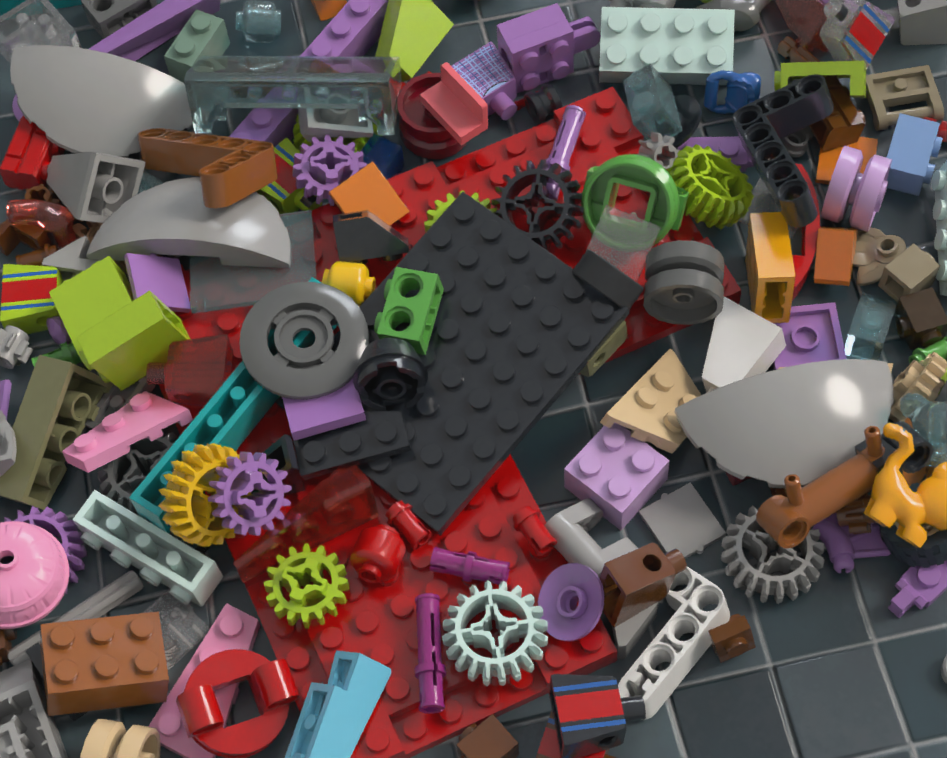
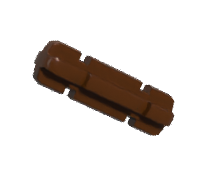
(789, 48)

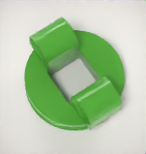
(602, 183)

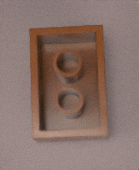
(103, 663)

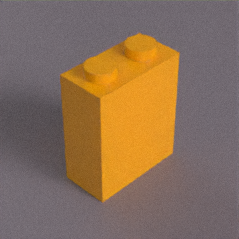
(770, 266)

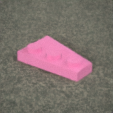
(136, 421)

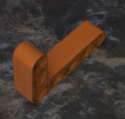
(226, 165)

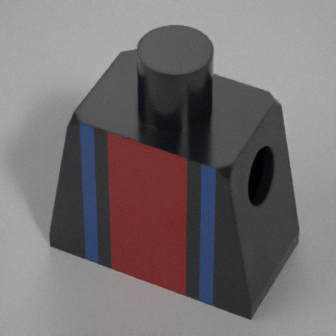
(590, 713)

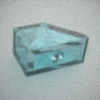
(869, 327)

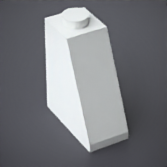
(740, 346)

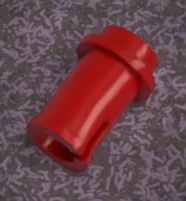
(408, 524)
(534, 530)

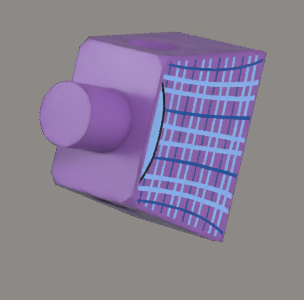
(491, 79)

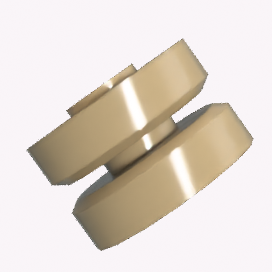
(112, 740)

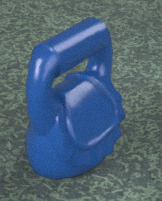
(741, 90)

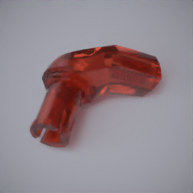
(45, 215)

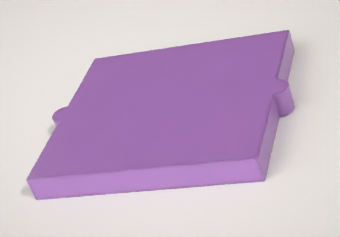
(160, 276)

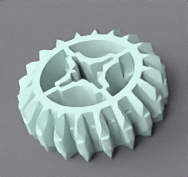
(509, 628)

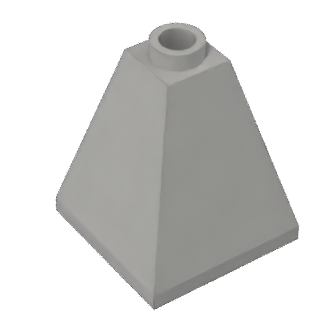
(94, 183)

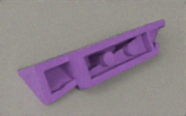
(153, 28)

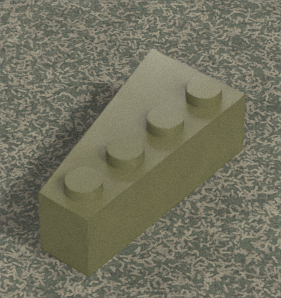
(47, 422)

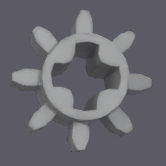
(659, 149)
(14, 347)

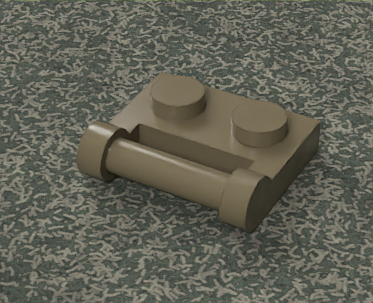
(902, 88)

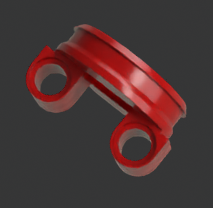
(272, 690)

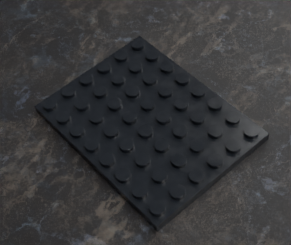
(497, 358)

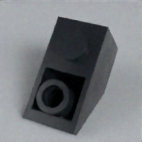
(365, 237)

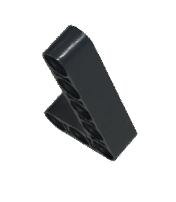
(773, 118)

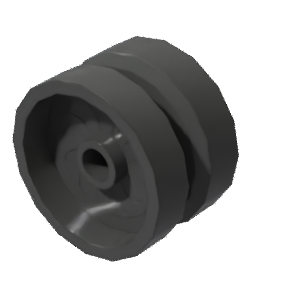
(684, 282)

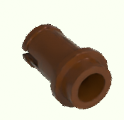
(36, 257)

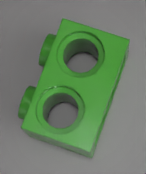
(417, 310)

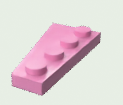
(230, 631)

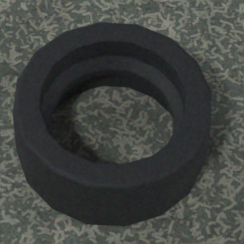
(607, 279)

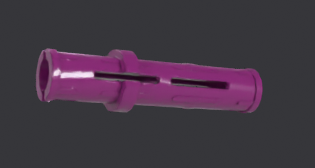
(430, 668)

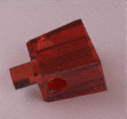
(194, 369)

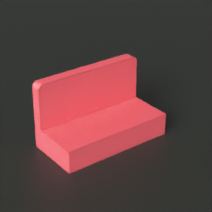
(456, 105)

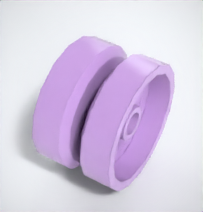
(858, 189)

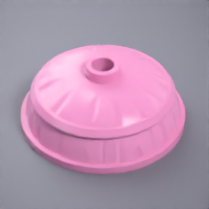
(36, 576)

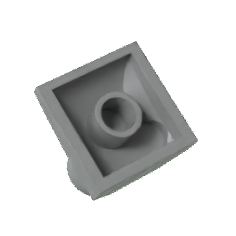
(335, 122)

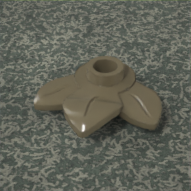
(872, 254)

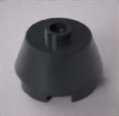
(390, 374)

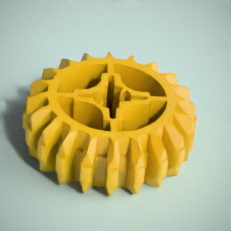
(186, 504)

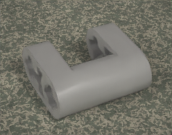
(574, 542)

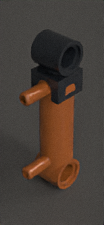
(791, 517)

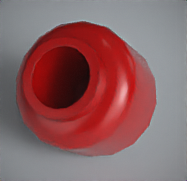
(378, 553)

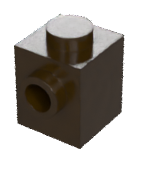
(920, 319)

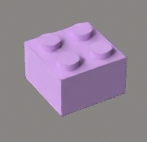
(616, 473)

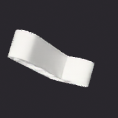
(666, 646)

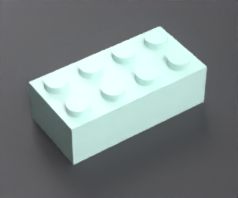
(676, 41)

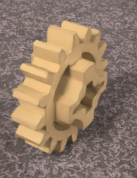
(920, 378)

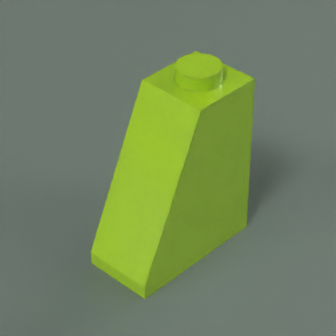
(411, 33)

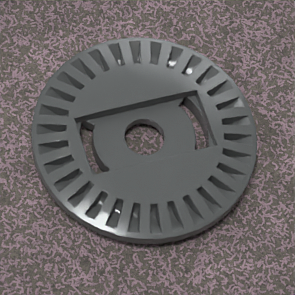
(310, 370)

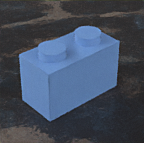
(910, 153)

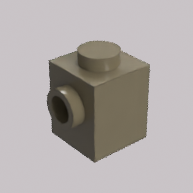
(909, 273)

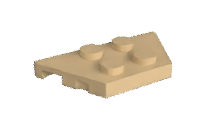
(651, 404)

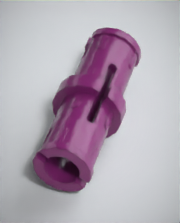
(469, 566)

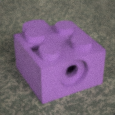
(543, 45)

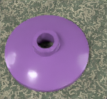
(560, 597)

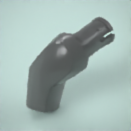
(745, 11)

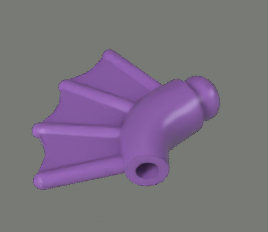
(846, 546)

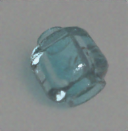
(258, 21)

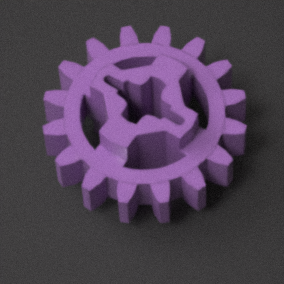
(325, 166)
(243, 477)

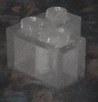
(34, 25)

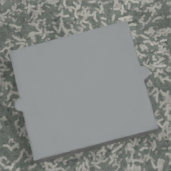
(682, 522)

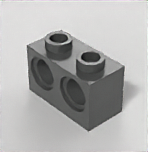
(111, 15)

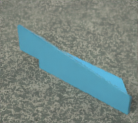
(338, 710)

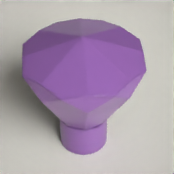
(57, 330)

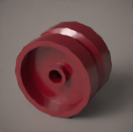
(418, 127)

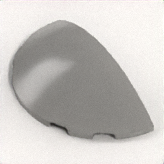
(95, 98)
(176, 222)
(790, 418)

